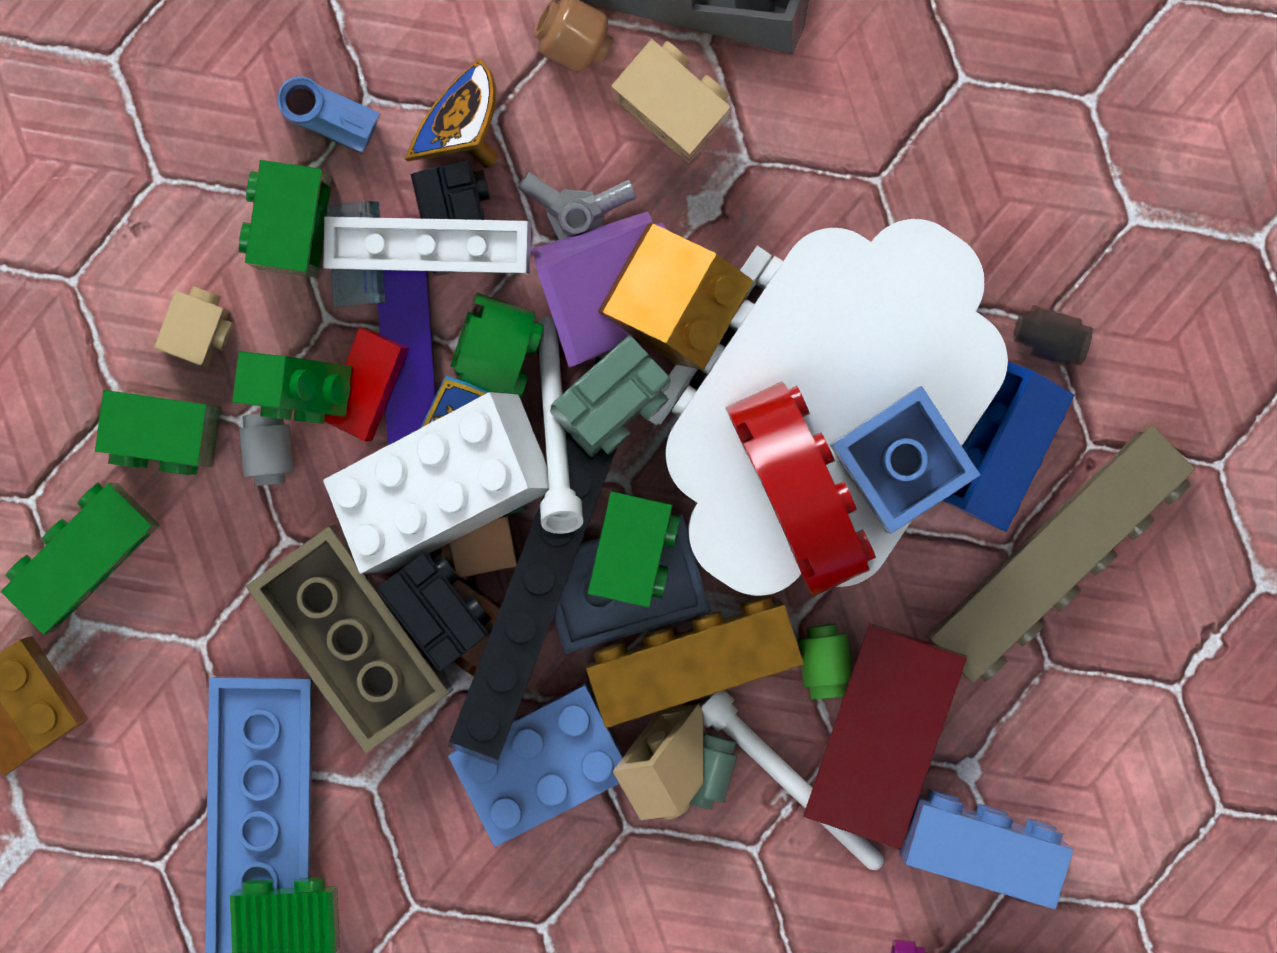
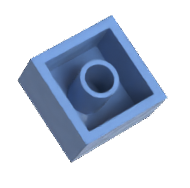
(904, 460)

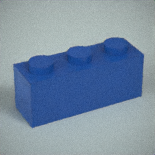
(1010, 445)

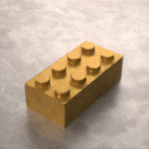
(693, 662)

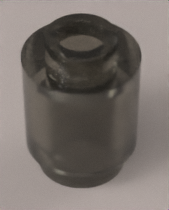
(1052, 336)

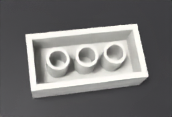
(439, 483)

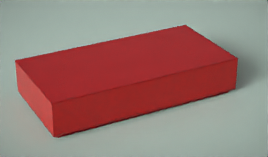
(373, 376)

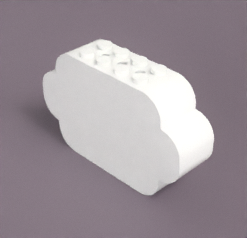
(855, 335)

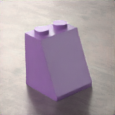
(577, 279)

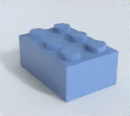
(547, 765)
(987, 849)

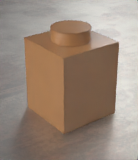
(483, 549)

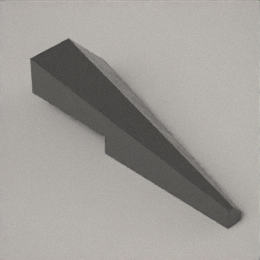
(755, 22)

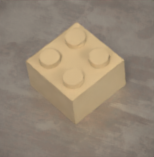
(671, 99)

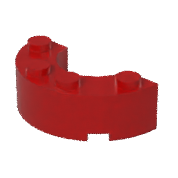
(801, 488)

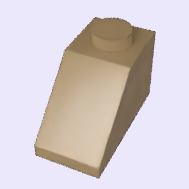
(664, 764)

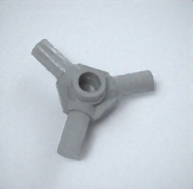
(575, 210)

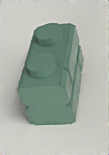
(612, 397)

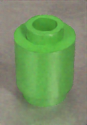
(825, 661)

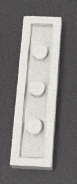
(427, 245)

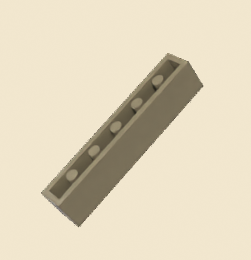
(1062, 551)

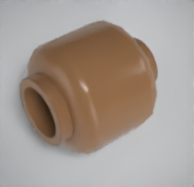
(573, 34)

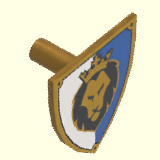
(459, 119)

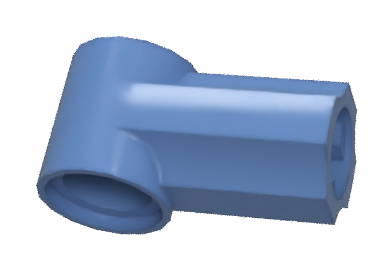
(332, 115)

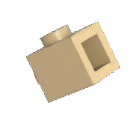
(194, 327)

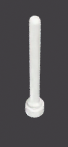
(560, 508)
(721, 714)

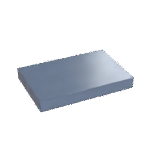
(593, 620)

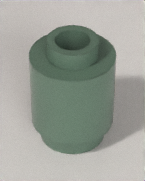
(717, 770)

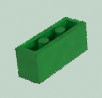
(78, 556)

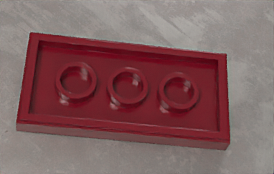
(885, 736)

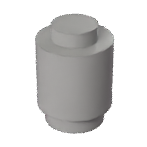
(265, 449)

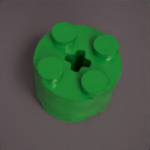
(495, 345)

